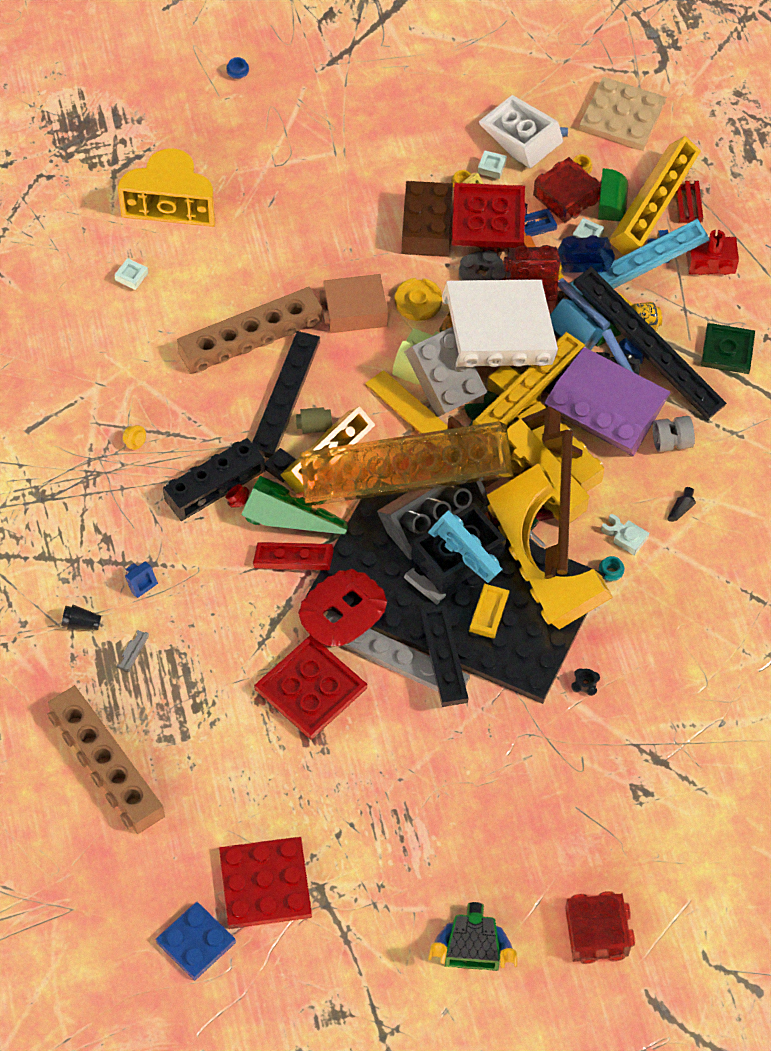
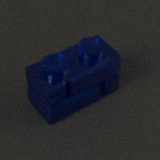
(582, 253)

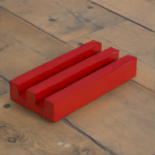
(698, 203)

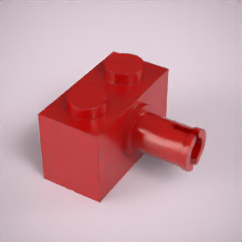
(714, 256)

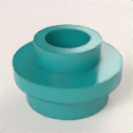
(616, 564)

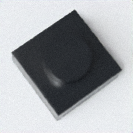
(279, 463)

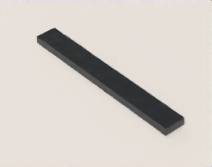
(649, 343)

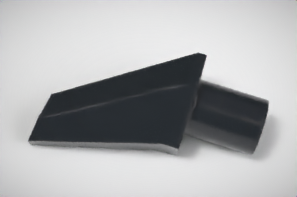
(682, 504)

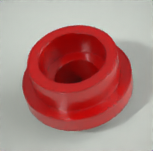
(237, 496)

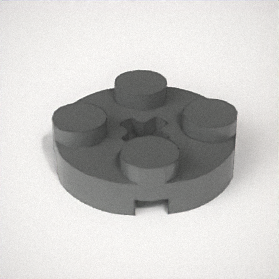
(478, 261)

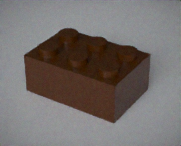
(427, 218)

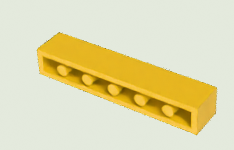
(654, 196)

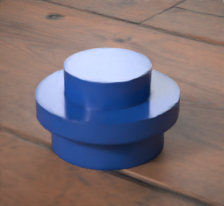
(237, 68)

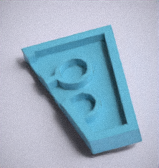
(460, 540)

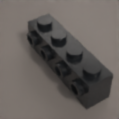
(213, 479)

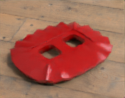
(355, 619)

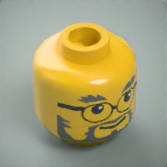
(650, 313)

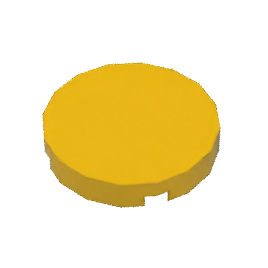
(418, 299)

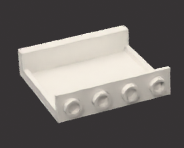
(500, 322)

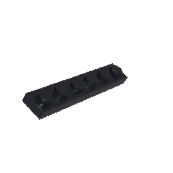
(285, 393)

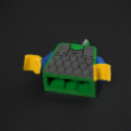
(473, 942)

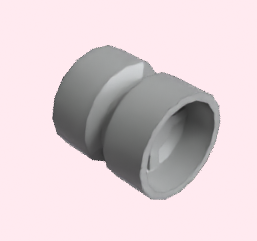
(681, 437)

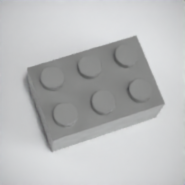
(441, 380)

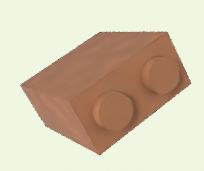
(354, 303)

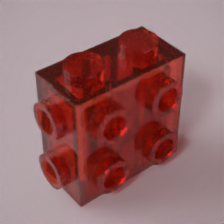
(567, 189)
(534, 264)
(599, 927)

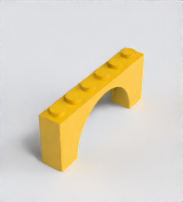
(516, 507)

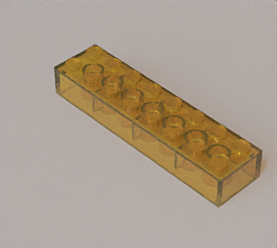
(406, 463)

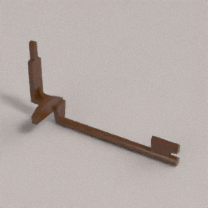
(561, 444)

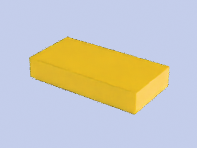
(489, 611)

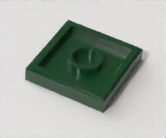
(728, 348)

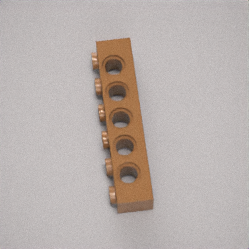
(249, 330)
(73, 705)

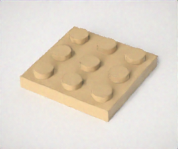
(622, 113)

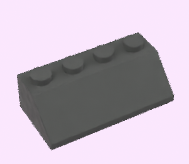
(420, 509)

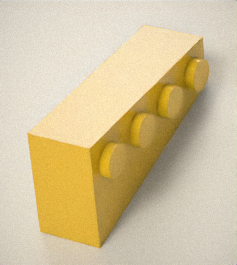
(528, 451)

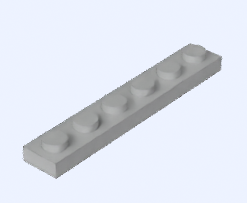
(393, 655)

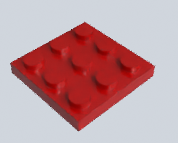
(488, 215)
(310, 687)
(265, 882)

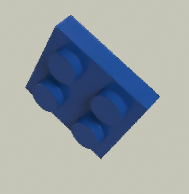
(195, 941)

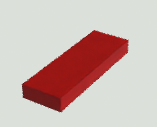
(293, 556)

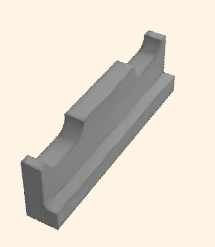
(424, 585)
(133, 650)

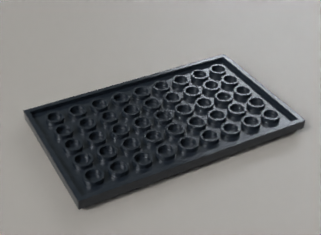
(525, 648)

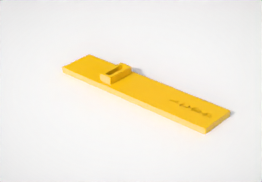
(405, 403)

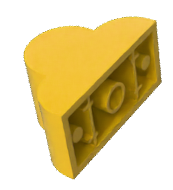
(167, 191)

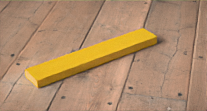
(530, 384)

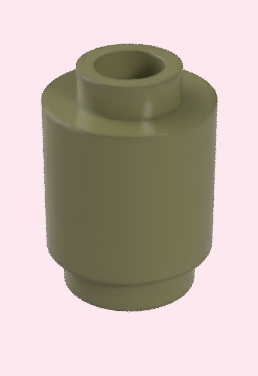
(314, 420)

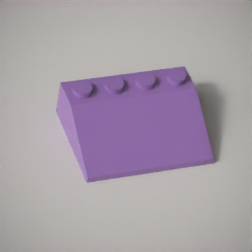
(607, 400)

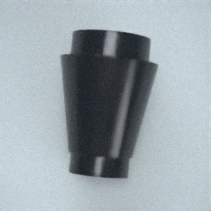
(80, 619)

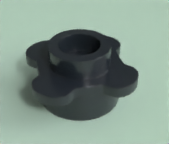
(588, 675)

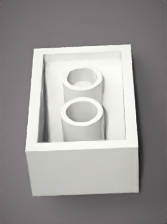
(523, 130)

